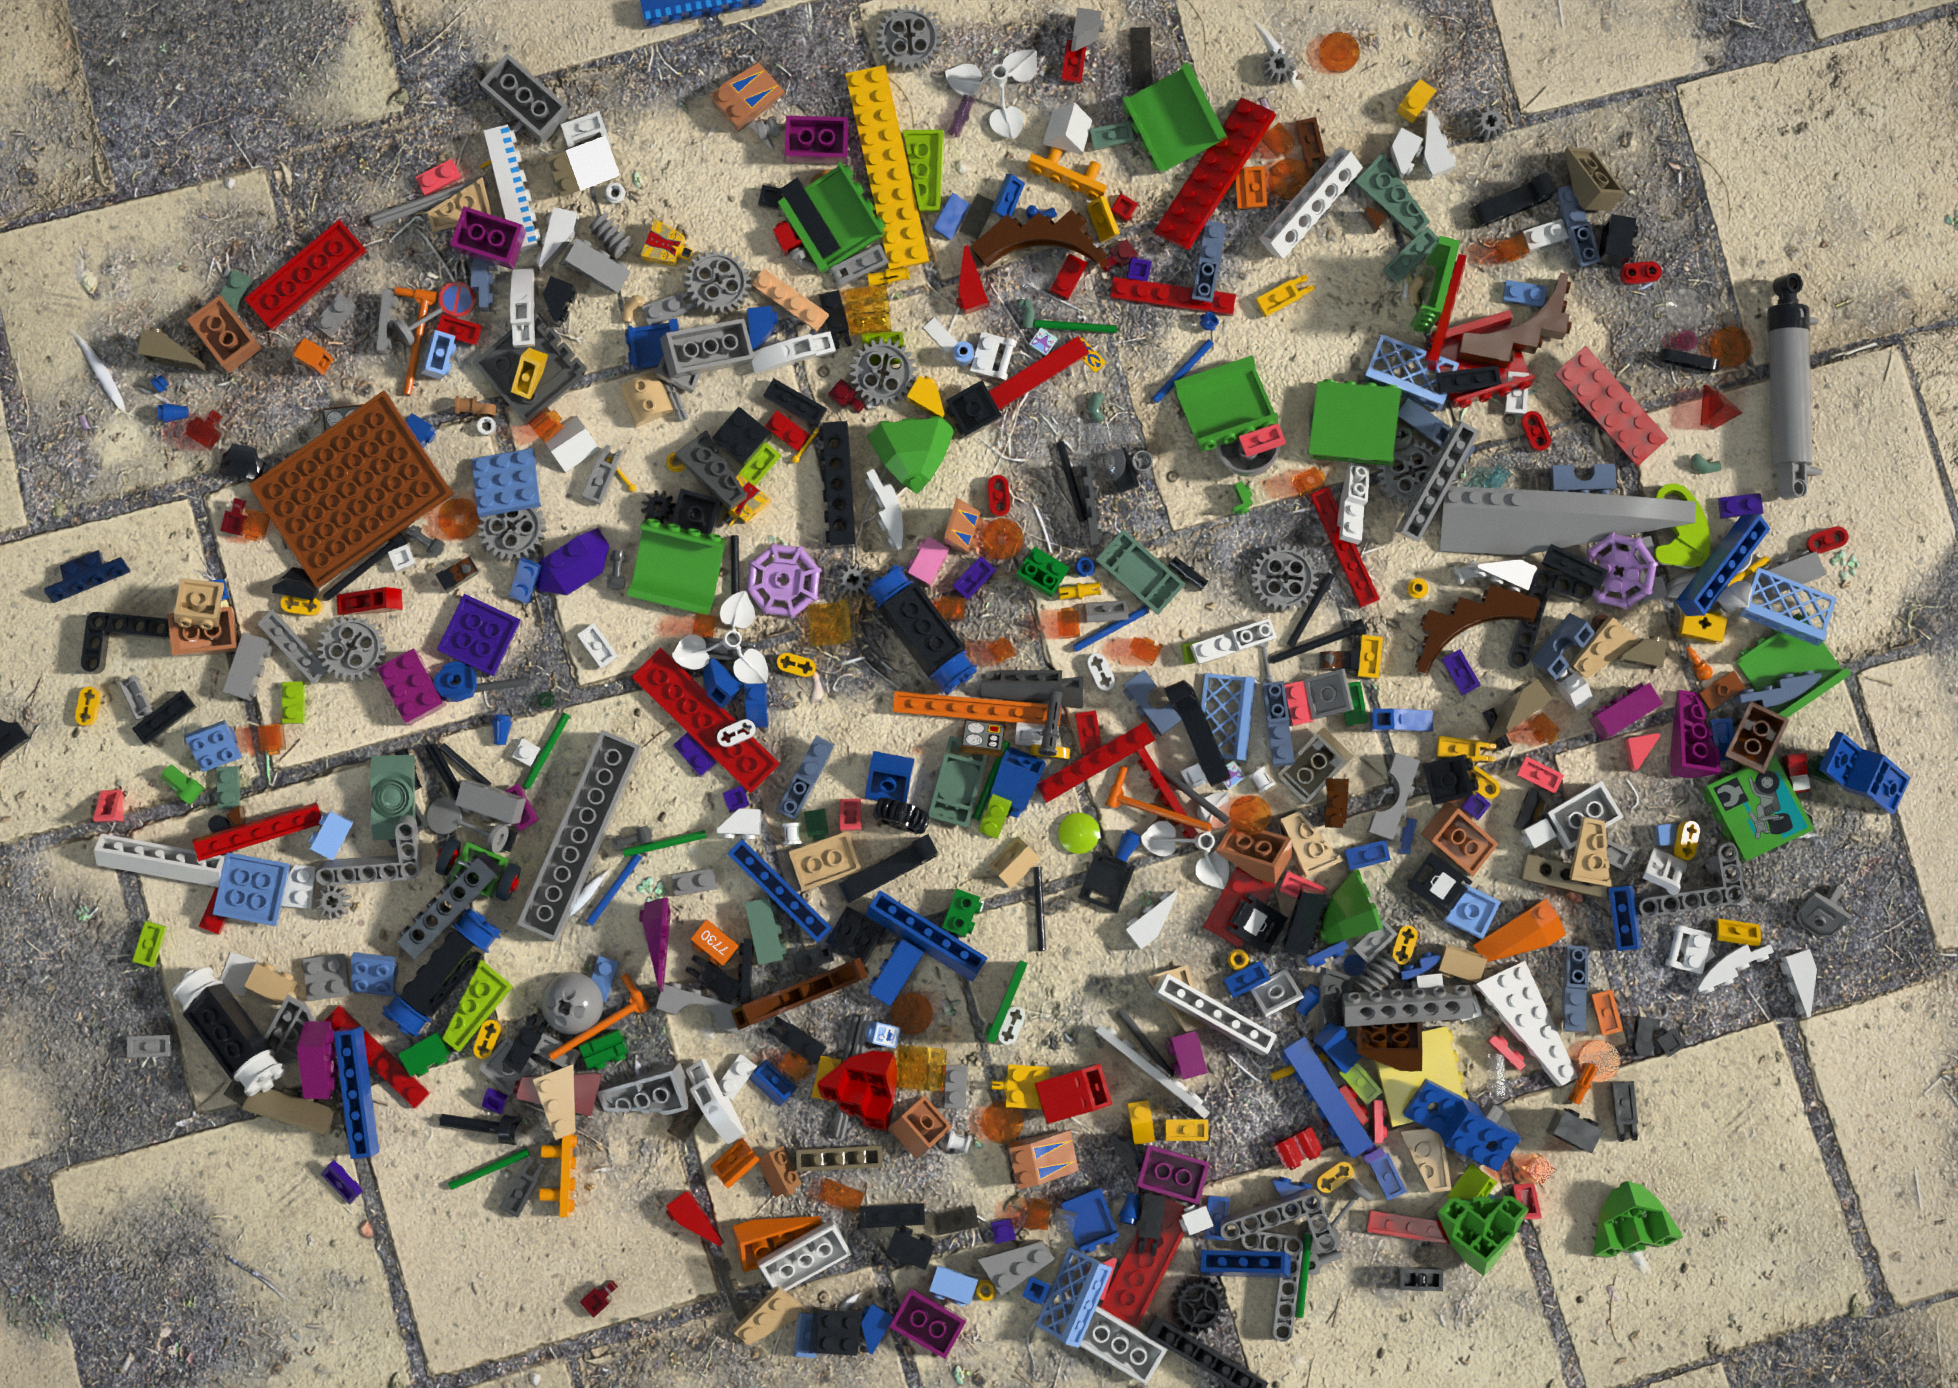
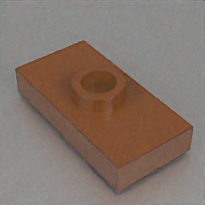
(1721, 690)

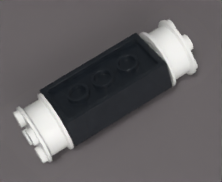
(228, 1031)

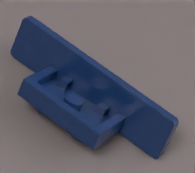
(85, 574)

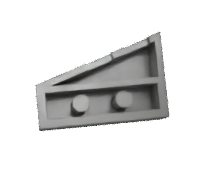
(595, 265)
(1016, 1264)

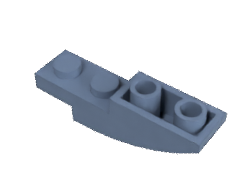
(1577, 227)
(1209, 261)
(481, 281)
(1426, 424)
(1786, 689)
(1278, 724)
(806, 777)
(1574, 989)

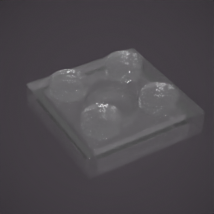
(1496, 1080)

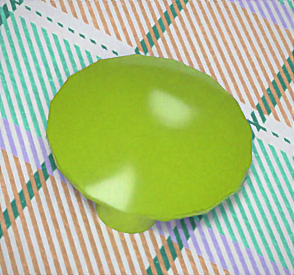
(1079, 833)

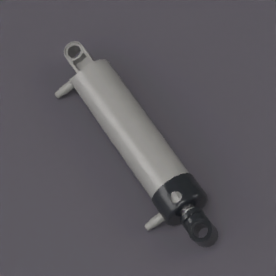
(1790, 387)

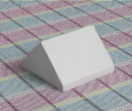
(1068, 129)
(572, 444)
(1276, 993)

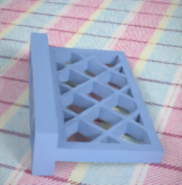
(1409, 389)
(1788, 624)
(1244, 713)
(1084, 1303)

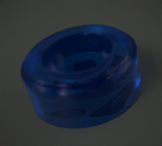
(1353, 965)

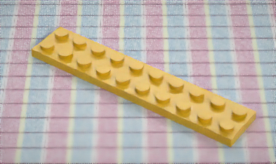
(887, 167)

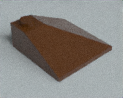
(1392, 1044)

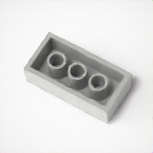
(525, 98)
(707, 348)

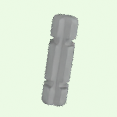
(676, 402)

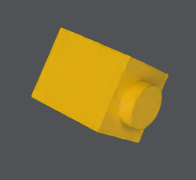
(1416, 101)
(529, 372)
(926, 396)
(1141, 1121)

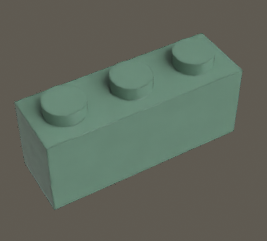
(765, 931)

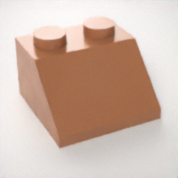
(920, 1127)

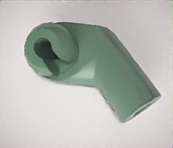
(1029, 312)
(1093, 406)
(1703, 465)

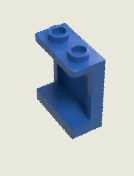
(646, 344)
(1093, 1220)

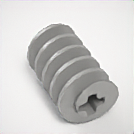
(610, 236)
(1379, 974)

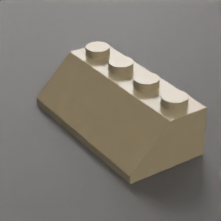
(294, 1109)

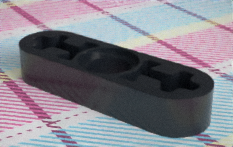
(1689, 360)

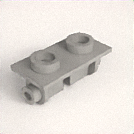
(135, 697)

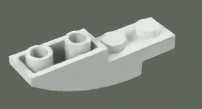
(522, 307)
(792, 351)
(1352, 503)
(891, 517)
(1233, 641)
(1724, 969)
(712, 1103)

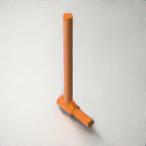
(425, 299)
(1116, 798)
(637, 1004)

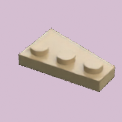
(448, 212)
(1605, 646)
(1307, 845)
(1590, 853)
(1185, 1021)
(557, 1099)
(1429, 1157)
(768, 1316)

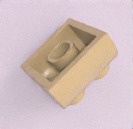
(646, 399)

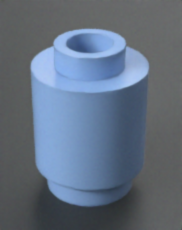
(961, 359)

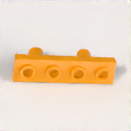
(1058, 174)
(567, 1184)

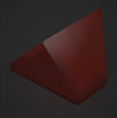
(1716, 408)

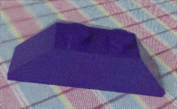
(573, 564)

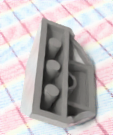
(287, 1028)

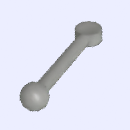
(1269, 678)

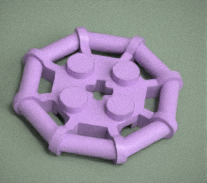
(776, 570)
(1631, 573)

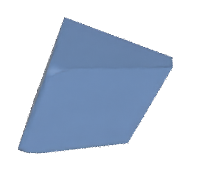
(1665, 834)

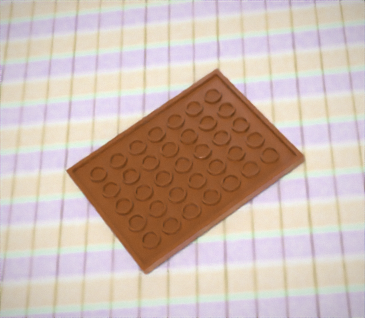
(351, 489)

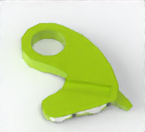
(1693, 540)

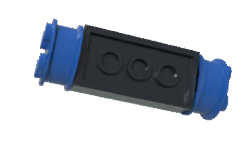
(922, 629)
(442, 972)

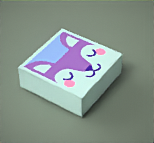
(1043, 342)
(1235, 773)

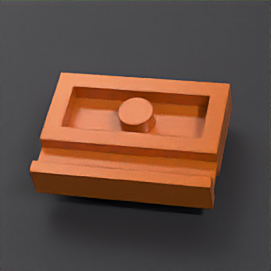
(1251, 188)
(735, 1163)

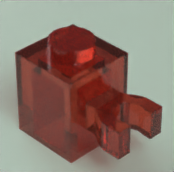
(205, 432)

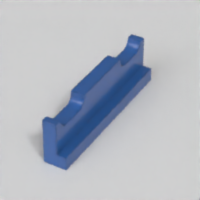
(1407, 835)

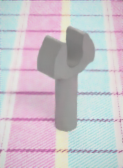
(1319, 1261)

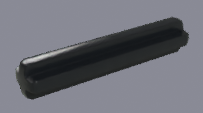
(443, 769)

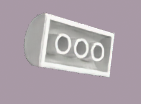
(805, 1256)
(1122, 1345)

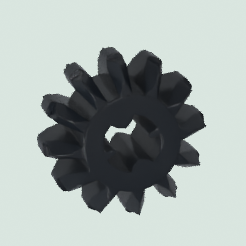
(653, 501)

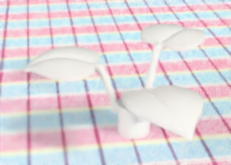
(1019, 65)
(1731, 598)
(737, 612)
(1212, 868)

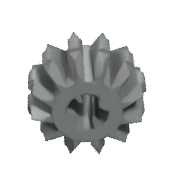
(1273, 61)
(1484, 129)
(857, 575)
(331, 910)

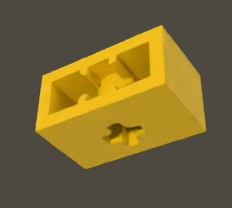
(1712, 633)

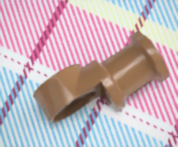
(473, 406)

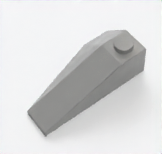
(655, 1091)

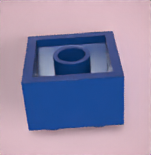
(889, 777)

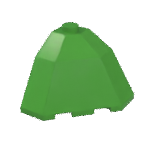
(912, 448)
(1349, 911)
(1632, 1221)
(1481, 1228)

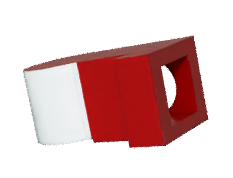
(1796, 772)

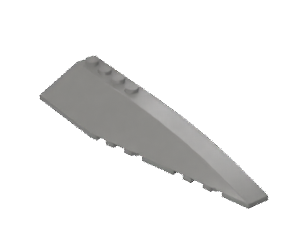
(1531, 520)

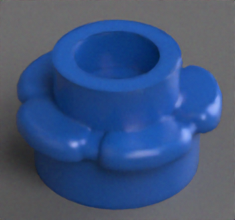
(1209, 321)
(159, 383)
(1090, 567)

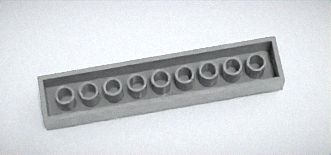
(580, 836)

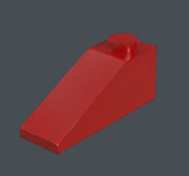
(970, 291)
(370, 601)
(691, 1216)

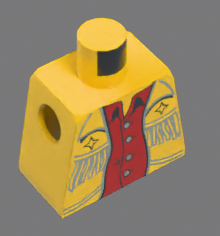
(665, 245)
(749, 507)

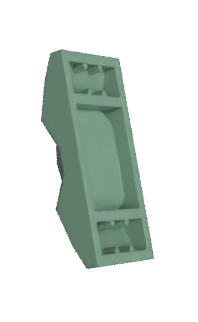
(1140, 572)
(957, 785)
(391, 793)

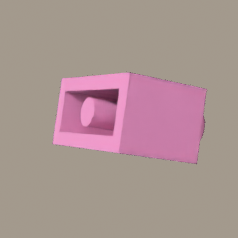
(928, 561)

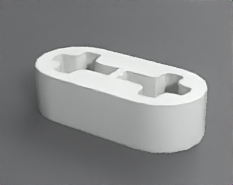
(1105, 670)
(739, 737)
(1016, 1027)

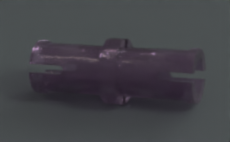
(961, 115)

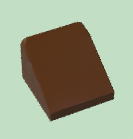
(1374, 218)
(237, 816)

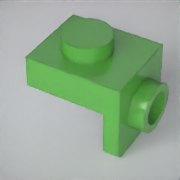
(1243, 493)

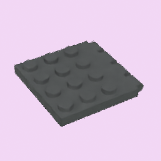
(559, 375)

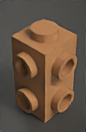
(779, 1172)

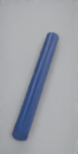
(1183, 370)
(1110, 629)
(613, 889)

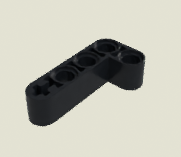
(1512, 202)

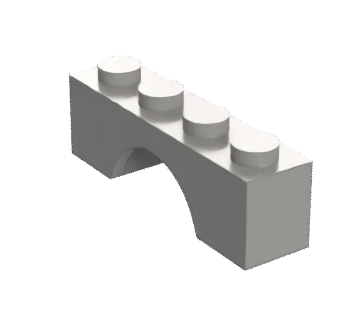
(1402, 771)
(676, 999)

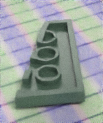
(1389, 193)

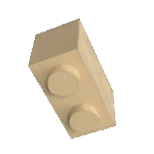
(1461, 963)
(270, 983)

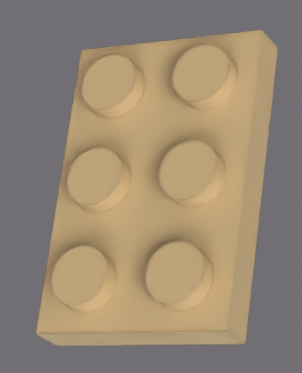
(825, 861)

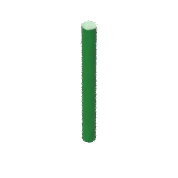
(1089, 327)
(546, 750)
(989, 785)
(664, 843)
(489, 1169)
(1302, 1287)

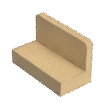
(1014, 862)

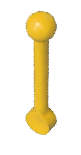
(795, 459)
(631, 487)

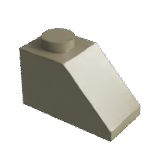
(1646, 653)

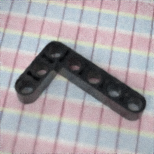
(1543, 592)
(108, 627)
(1184, 698)
(918, 853)

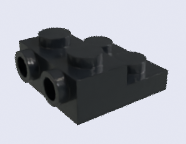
(973, 409)
(1450, 779)

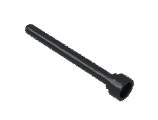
(395, 542)
(1357, 628)

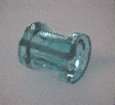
(1498, 477)

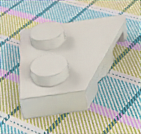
(300, 887)

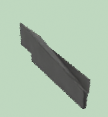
(1034, 686)

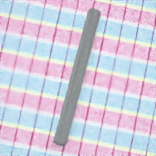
(419, 204)
(859, 1048)

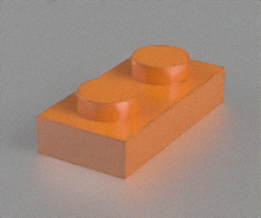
(1606, 1012)

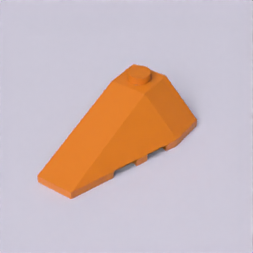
(1528, 931)
(762, 1236)

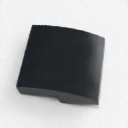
(855, 935)

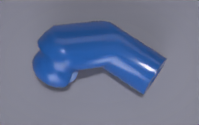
(1032, 211)

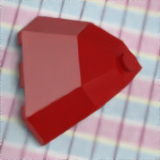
(864, 1087)

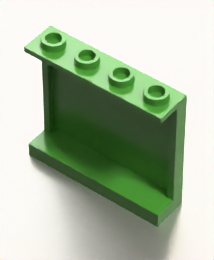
(844, 212)
(1441, 256)
(1224, 403)
(1355, 422)

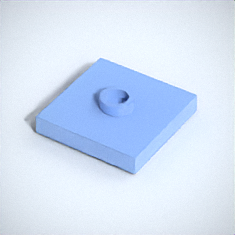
(1473, 912)

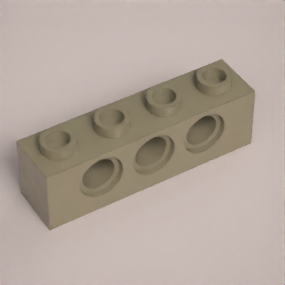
(1531, 873)
(839, 1158)

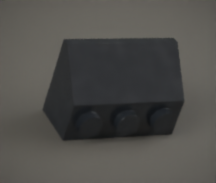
(1305, 920)

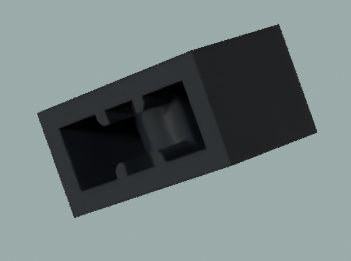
(1420, 1278)

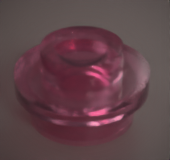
(1682, 344)

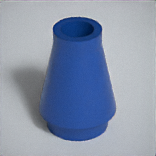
(172, 412)
(501, 728)
(1128, 843)
(1310, 1000)
(1130, 1211)

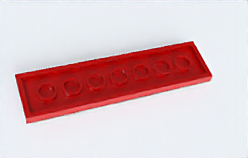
(1214, 174)
(704, 719)

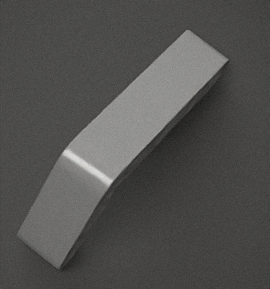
(378, 863)
(1701, 892)
(1283, 1216)
(1280, 1297)

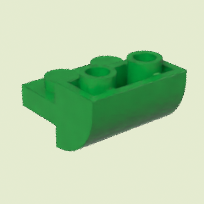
(1042, 572)

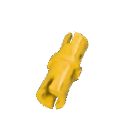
(888, 276)
(1079, 590)

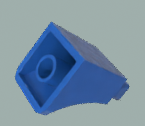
(1017, 779)

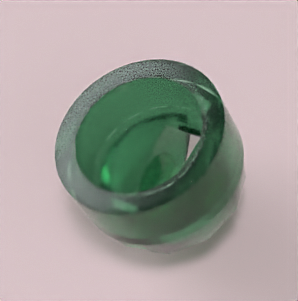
(549, 702)

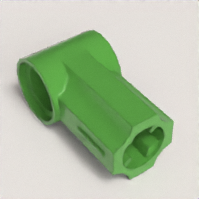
(186, 787)

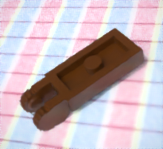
(1310, 143)

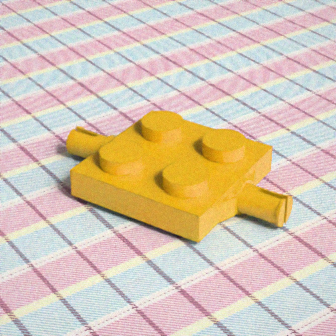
(1020, 1086)

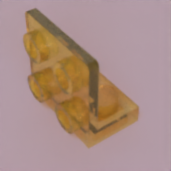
(868, 310)
(829, 623)
(921, 1067)

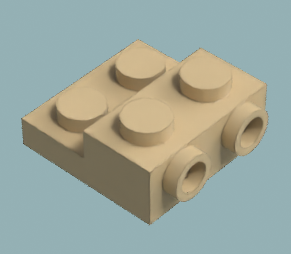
(198, 603)

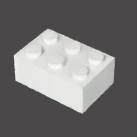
(1591, 803)

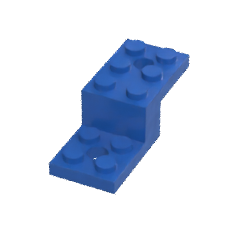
(1864, 773)
(1461, 1125)

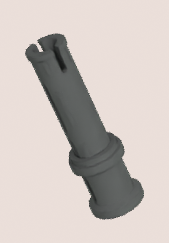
(1050, 733)

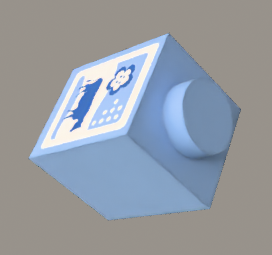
(882, 1034)

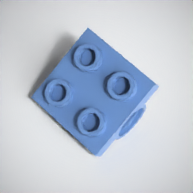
(214, 745)
(373, 974)

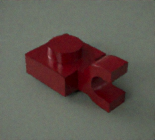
(1120, 255)
(844, 395)
(233, 520)
(597, 1300)

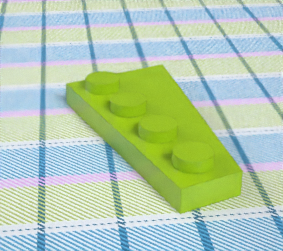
(926, 165)
(480, 1000)

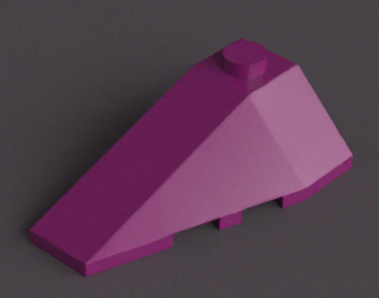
(1691, 744)
(656, 926)

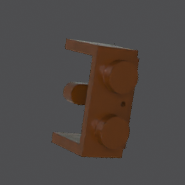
(1336, 802)

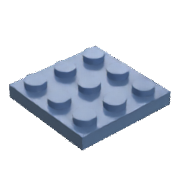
(506, 482)
(251, 889)

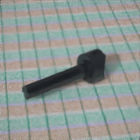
(505, 1128)

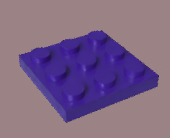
(479, 635)

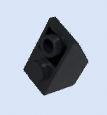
(558, 297)

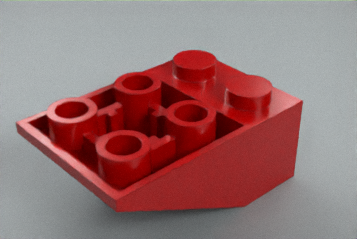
(1073, 1093)

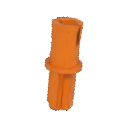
(1583, 1083)

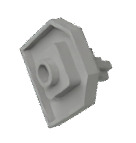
(1822, 915)

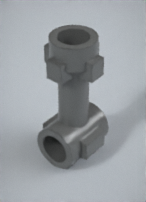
(435, 546)
(616, 581)
(643, 836)

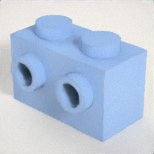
(438, 353)
(330, 835)
(953, 1285)

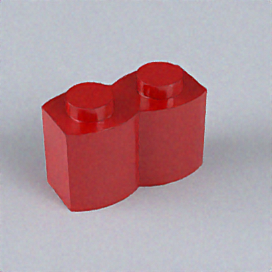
(1297, 1148)

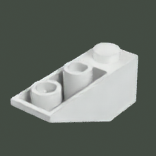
(1435, 154)
(560, 233)
(1513, 573)
(1148, 927)
(1802, 976)

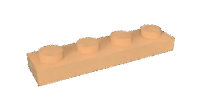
(790, 299)

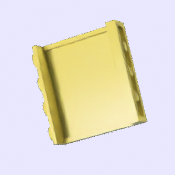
(1437, 1066)

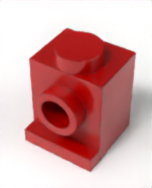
(787, 237)

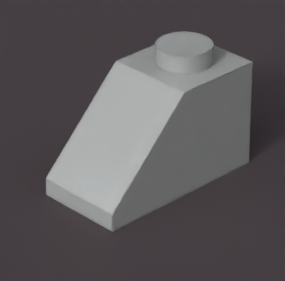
(1086, 28)

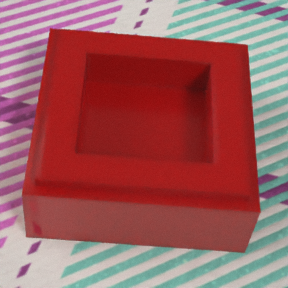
(1124, 207)

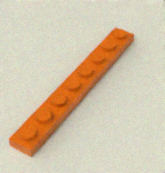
(970, 708)

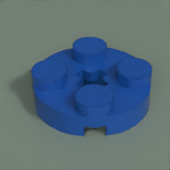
(461, 691)

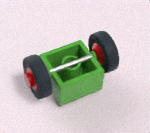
(503, 883)

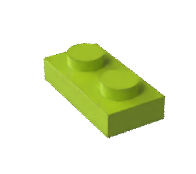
(760, 464)
(293, 702)
(995, 816)
(149, 944)
(1361, 1083)

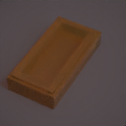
(841, 1195)

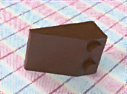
(1756, 737)

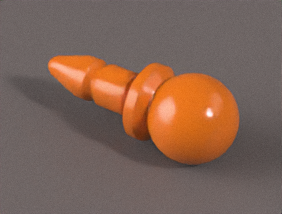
(1703, 671)

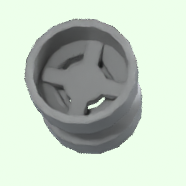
(767, 128)
(1140, 459)

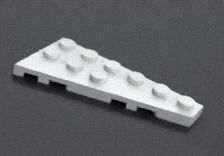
(1525, 1014)
(1156, 1072)

